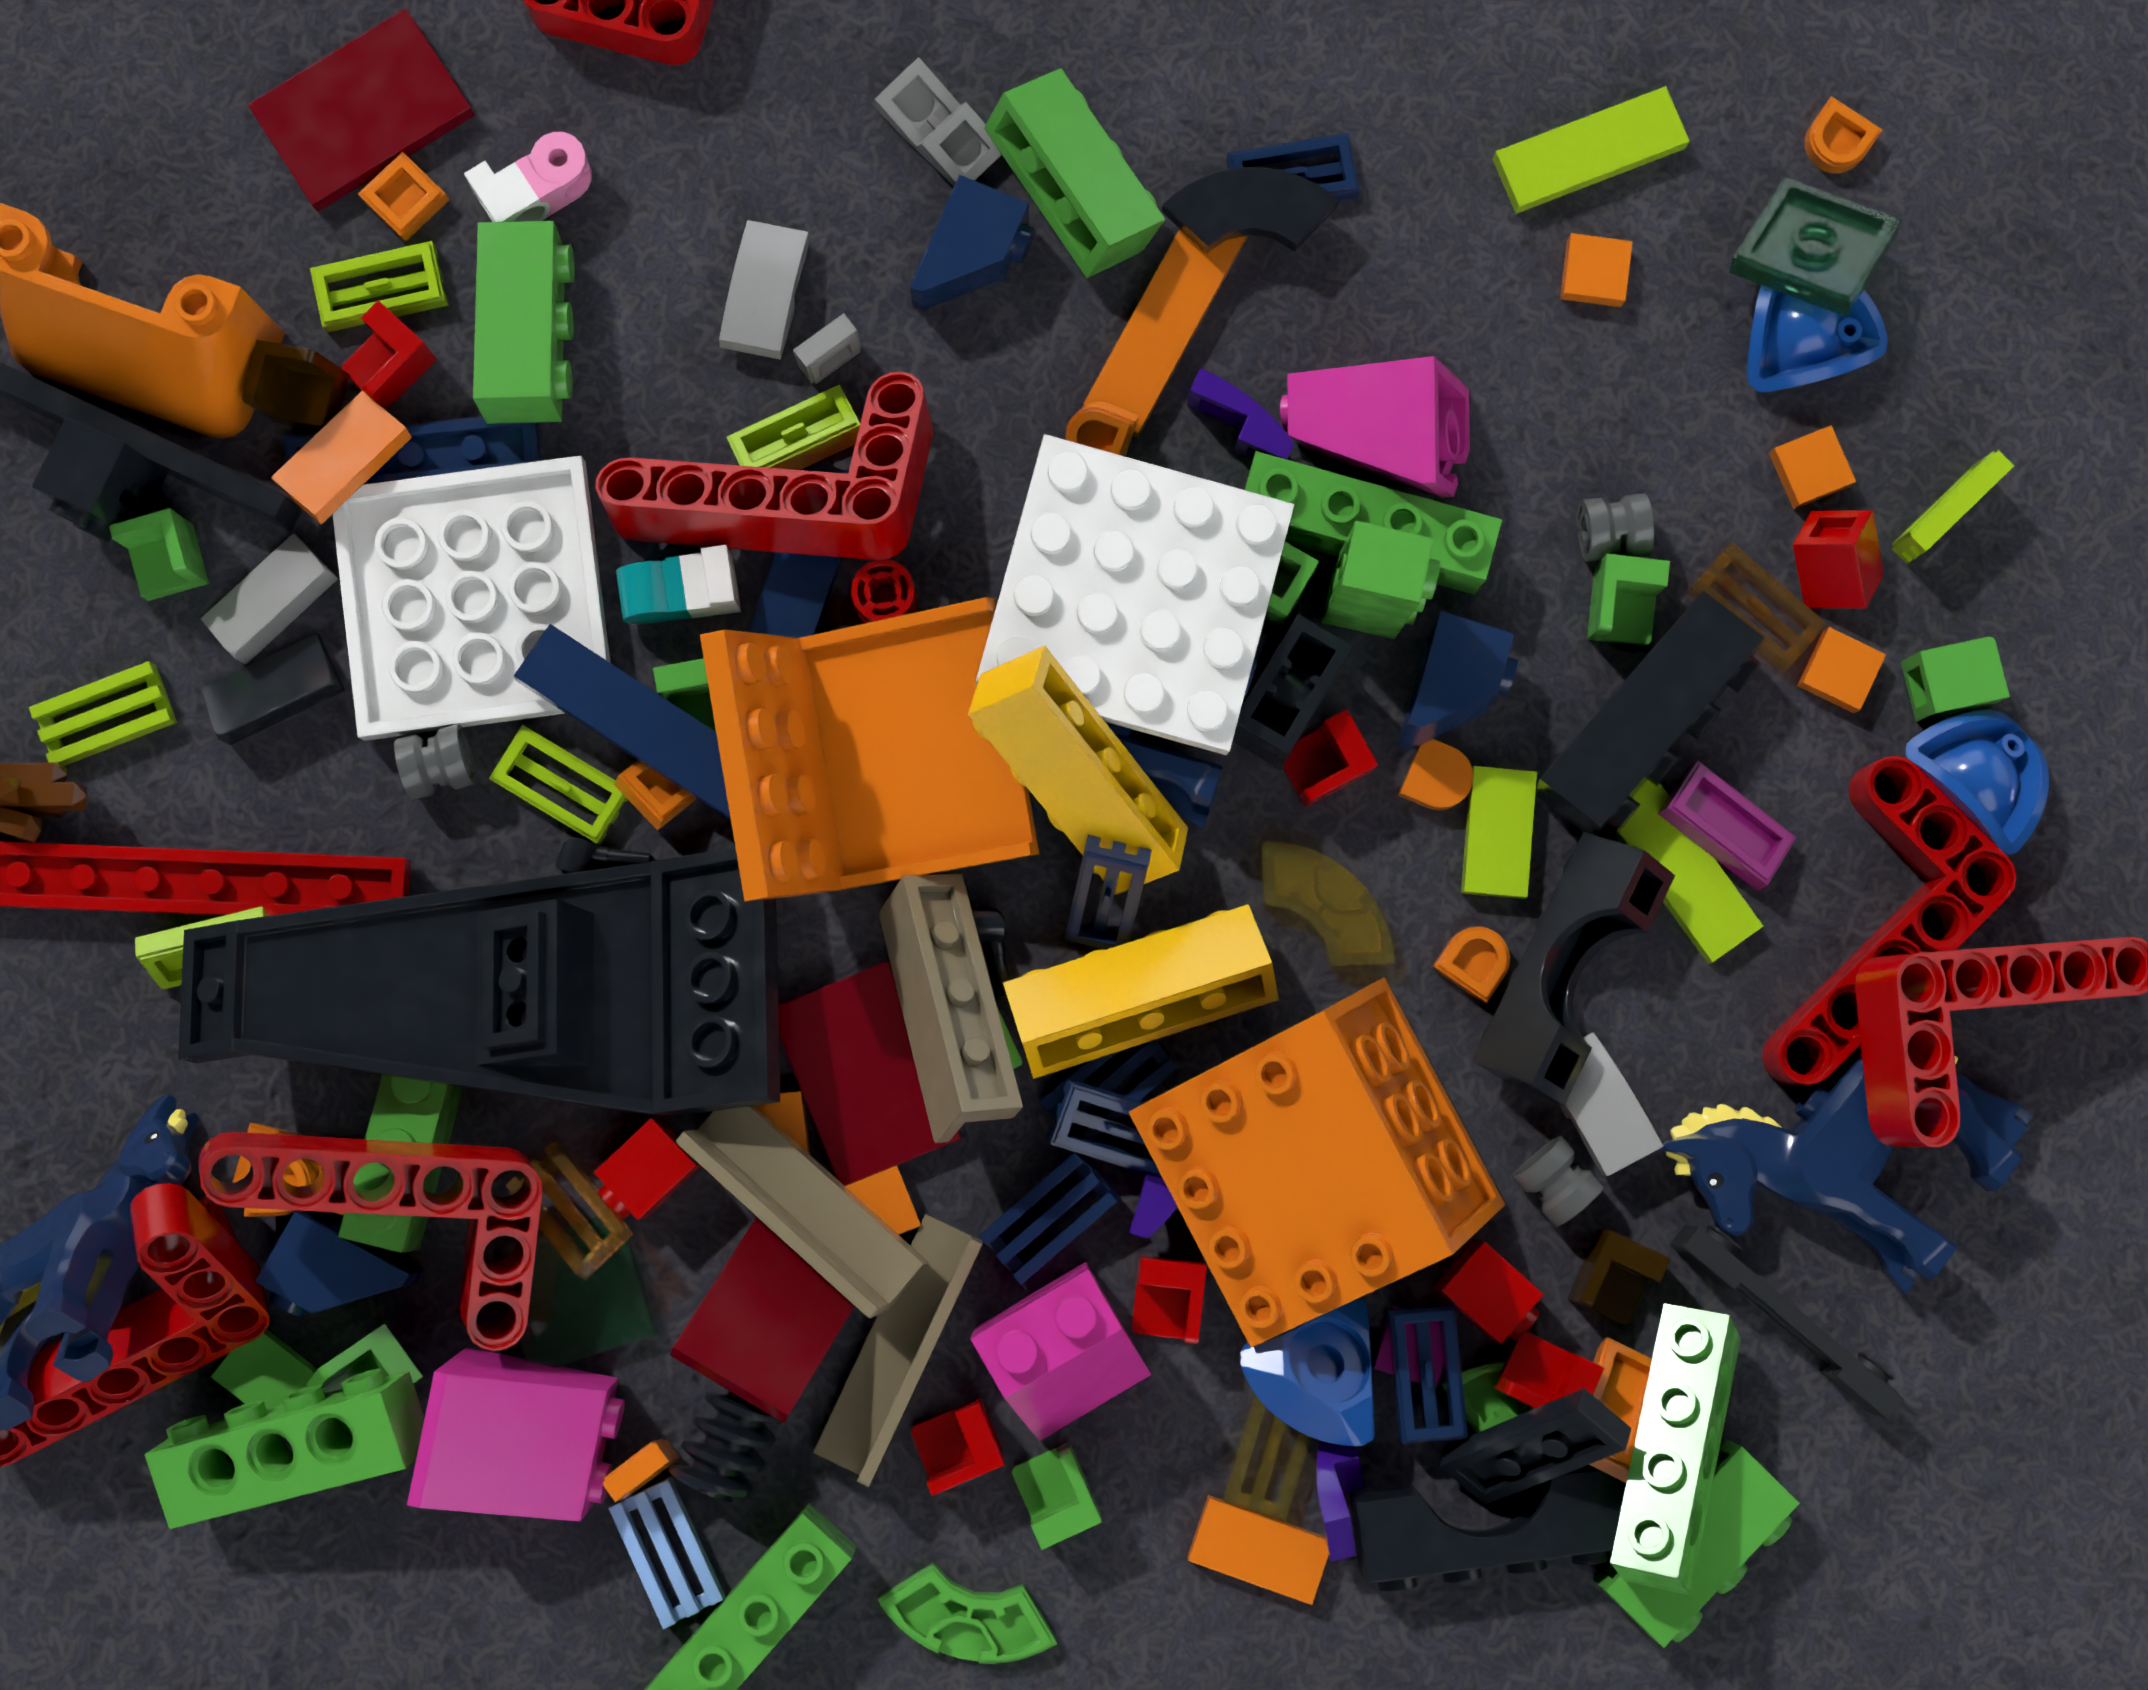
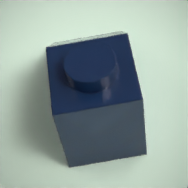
(972, 243)
(1457, 678)
(320, 1271)

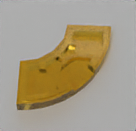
(1329, 900)

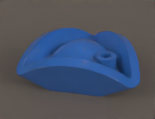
(1806, 344)
(1988, 772)
(1319, 1376)

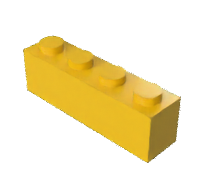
(1075, 763)
(1141, 990)

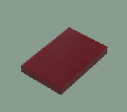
(361, 109)
(858, 1073)
(764, 1324)

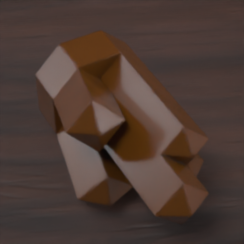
(35, 791)

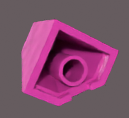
(1384, 418)

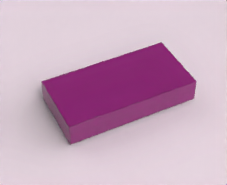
(1727, 825)

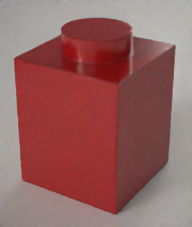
(645, 1171)
(1490, 1293)

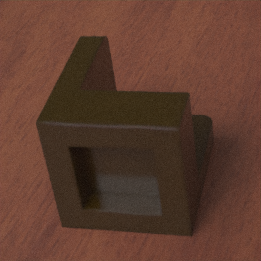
(294, 385)
(1616, 1275)

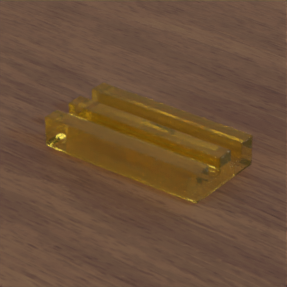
(1255, 1500)

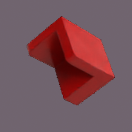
(388, 359)
(1838, 559)
(1328, 759)
(1169, 1298)
(1543, 1372)
(957, 1446)

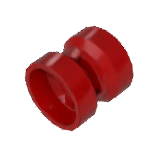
(889, 601)

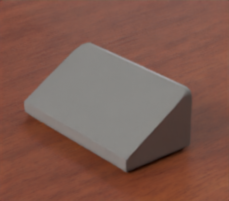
(268, 599)

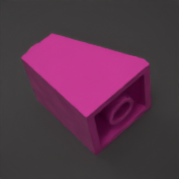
(1059, 1352)
(515, 1438)

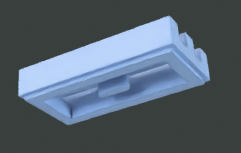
(663, 1608)

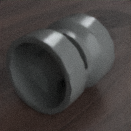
(1615, 527)
(442, 760)
(1562, 1187)

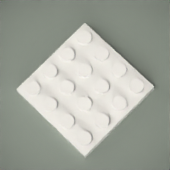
(457, 585)
(1141, 589)

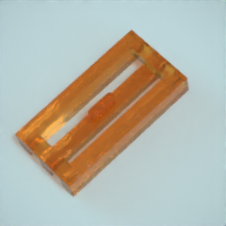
(1775, 591)
(601, 1249)

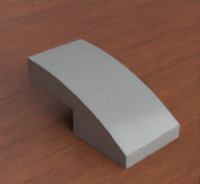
(936, 123)
(763, 289)
(1609, 1114)

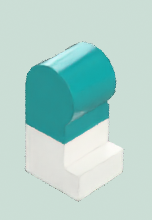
(679, 587)

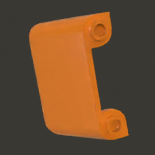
(167, 364)

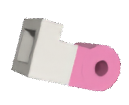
(536, 183)

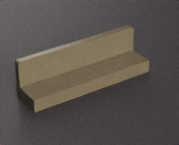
(948, 1004)
(805, 1206)
(897, 1352)

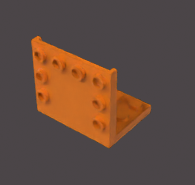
(860, 754)
(1319, 1164)

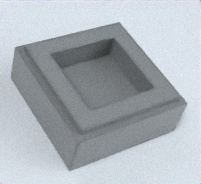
(828, 349)

